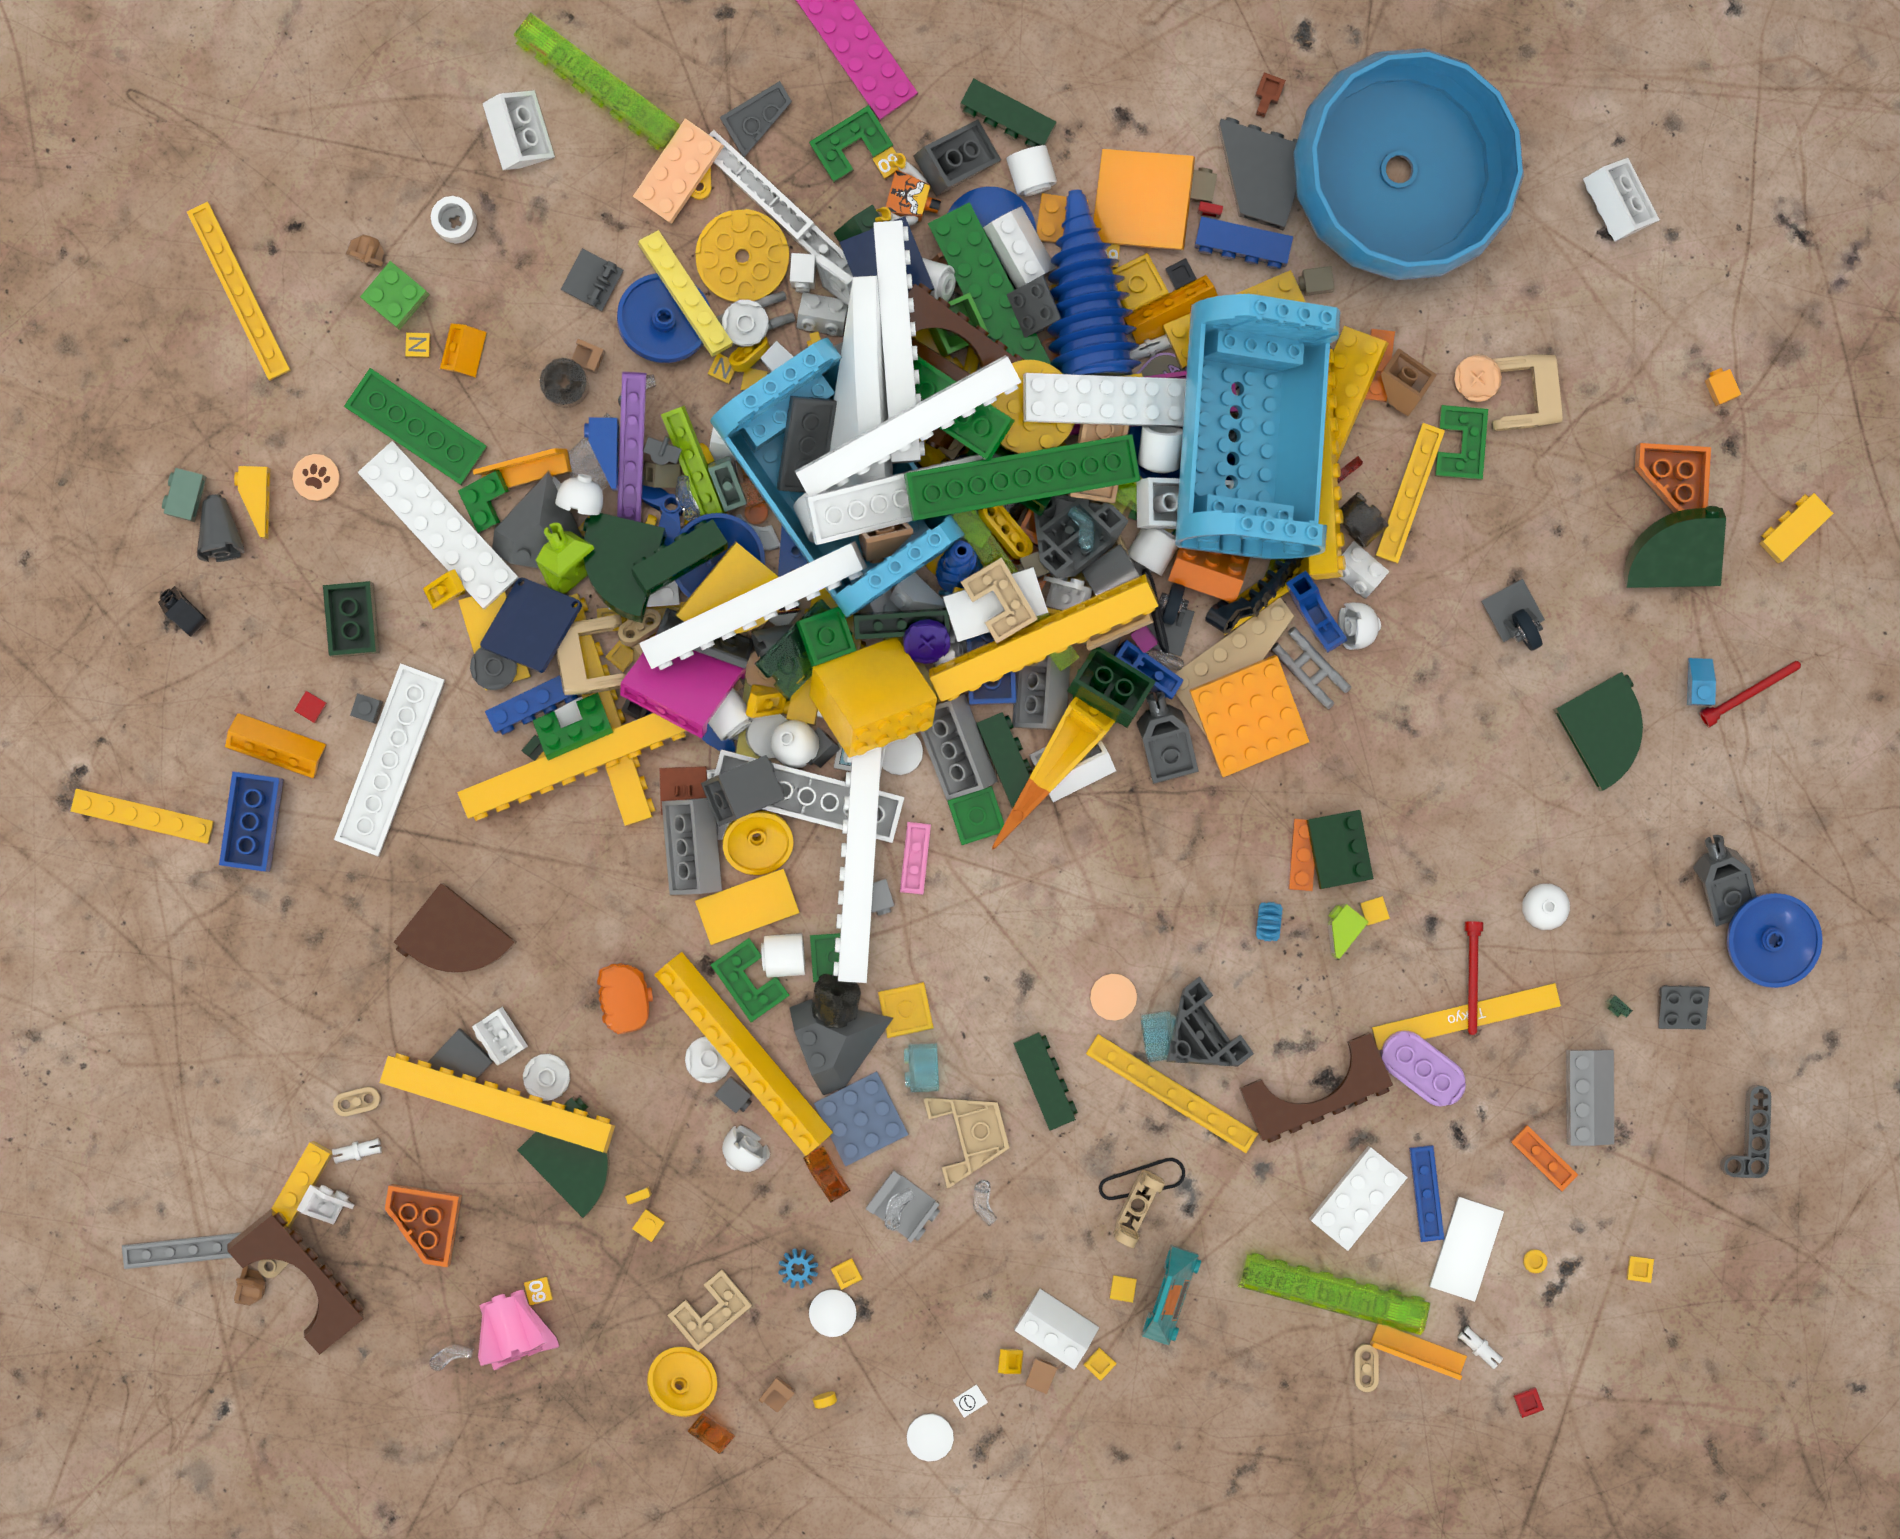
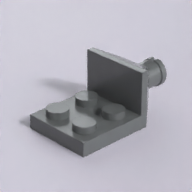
(1166, 740)
(1725, 880)

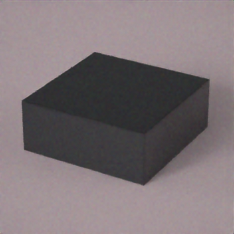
(1180, 274)

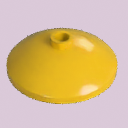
(761, 853)
(689, 1370)

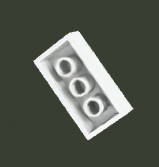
(1159, 502)
(1358, 1198)

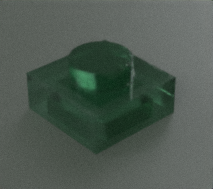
(1618, 1007)

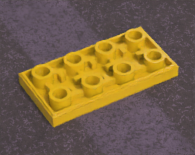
(478, 622)
(747, 906)

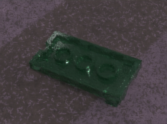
(790, 659)

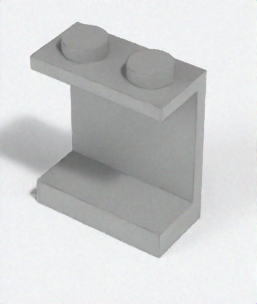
(914, 1214)

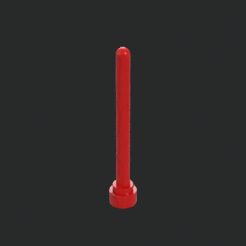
(1711, 715)
(1473, 931)

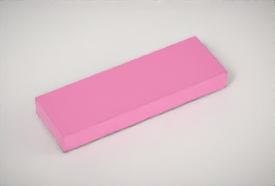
(915, 858)

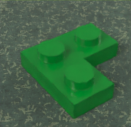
(478, 499)

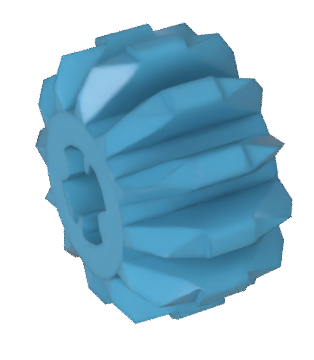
(1269, 921)
(798, 1260)

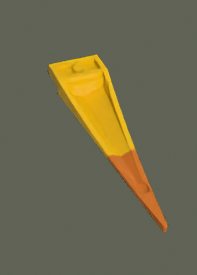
(1071, 742)

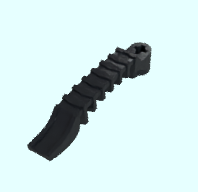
(1225, 615)

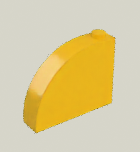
(731, 577)

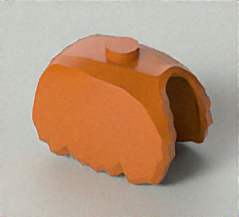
(624, 998)

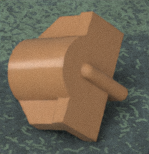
(366, 250)
(249, 1287)

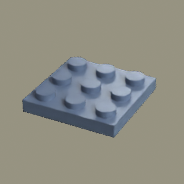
(861, 1118)

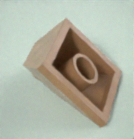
(1405, 381)
(883, 542)

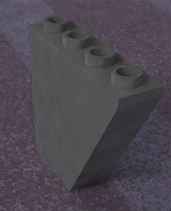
(1259, 172)

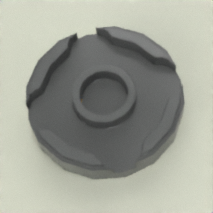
(492, 670)

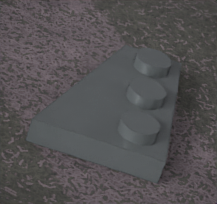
(755, 116)

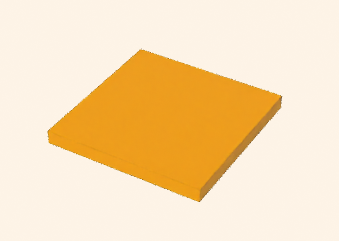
(1143, 198)

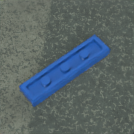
(1426, 1193)

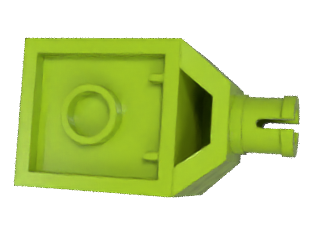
(562, 558)

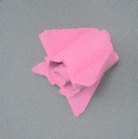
(511, 1331)

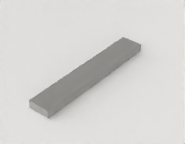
(177, 1251)

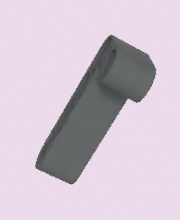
(1752, 1131)

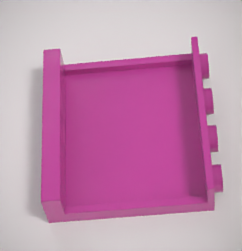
(683, 692)

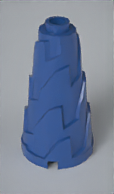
(956, 565)

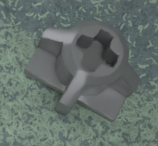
(661, 451)

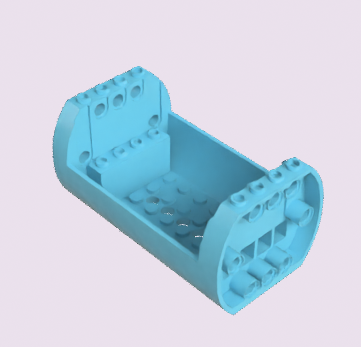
(1281, 364)
(755, 432)

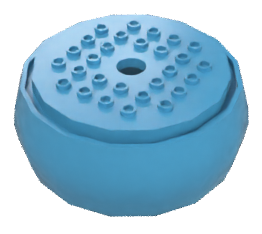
(1459, 153)

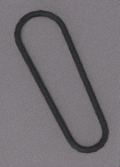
(1166, 649)
(1138, 1169)

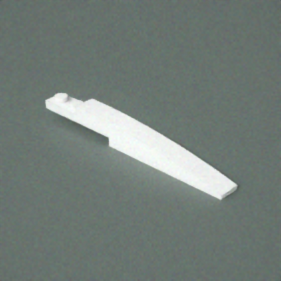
(777, 205)

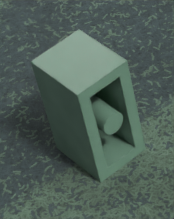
(727, 483)
(184, 494)

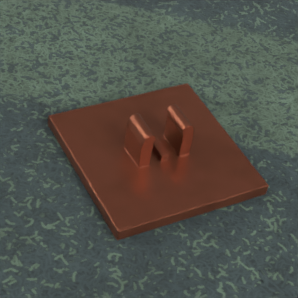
(682, 783)

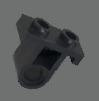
(181, 611)

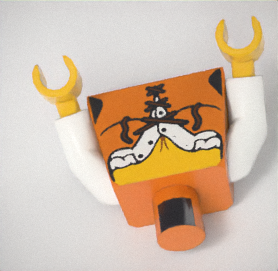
(907, 194)

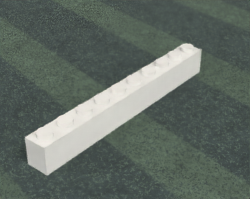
(896, 326)
(909, 426)
(753, 605)
(859, 867)

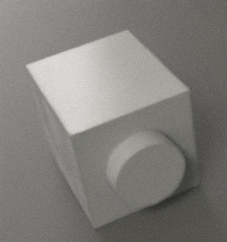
(881, 898)

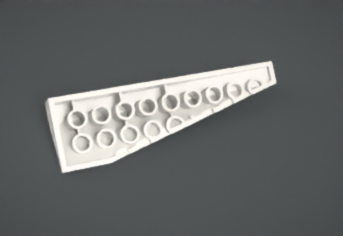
(861, 375)

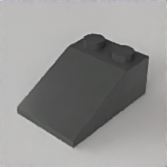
(956, 157)

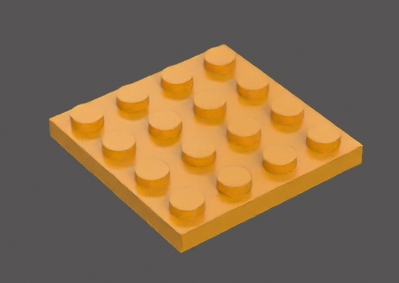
(1249, 716)

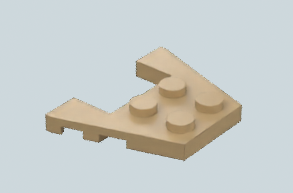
(979, 1132)

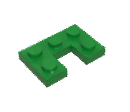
(858, 126)
(1470, 461)
(560, 740)
(731, 972)

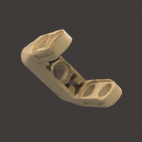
(1545, 390)
(571, 659)
(1154, 1183)

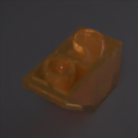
(826, 1174)

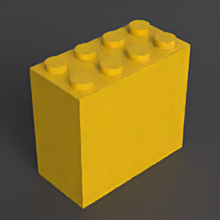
(872, 697)

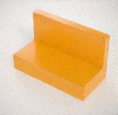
(463, 349)

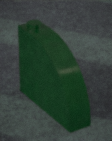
(616, 547)
(1679, 551)
(1604, 728)
(569, 1168)

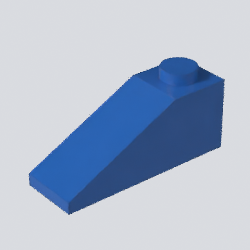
(604, 440)
(1165, 679)

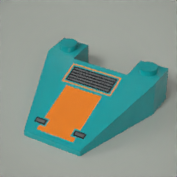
(1179, 1268)

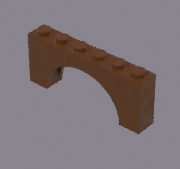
(936, 314)
(1364, 1077)
(273, 1239)

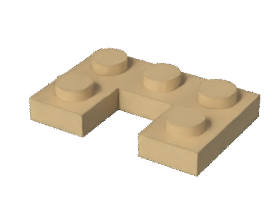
(999, 579)
(703, 1329)

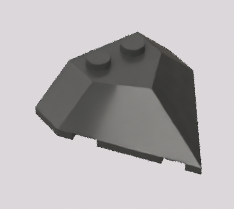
(522, 534)
(1060, 534)
(1198, 1035)
(835, 1052)

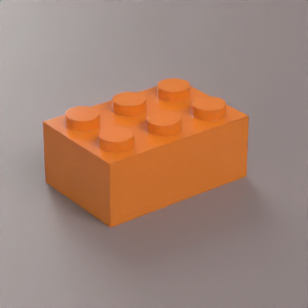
(1210, 572)

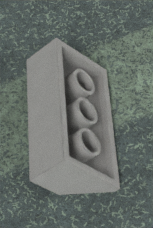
(1040, 695)
(958, 749)
(691, 847)
(1590, 1097)

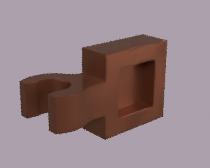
(1270, 91)

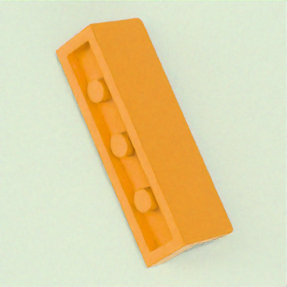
(1175, 305)
(530, 467)
(274, 745)
(1418, 1351)

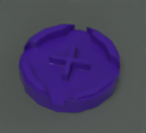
(926, 641)

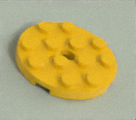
(737, 232)
(1029, 435)

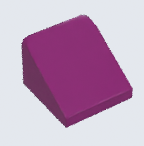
(1144, 639)

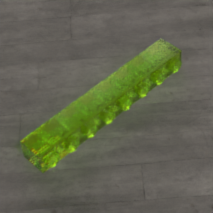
(596, 81)
(1334, 1294)

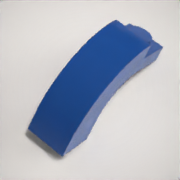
(1314, 611)

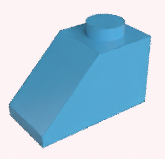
(1701, 682)

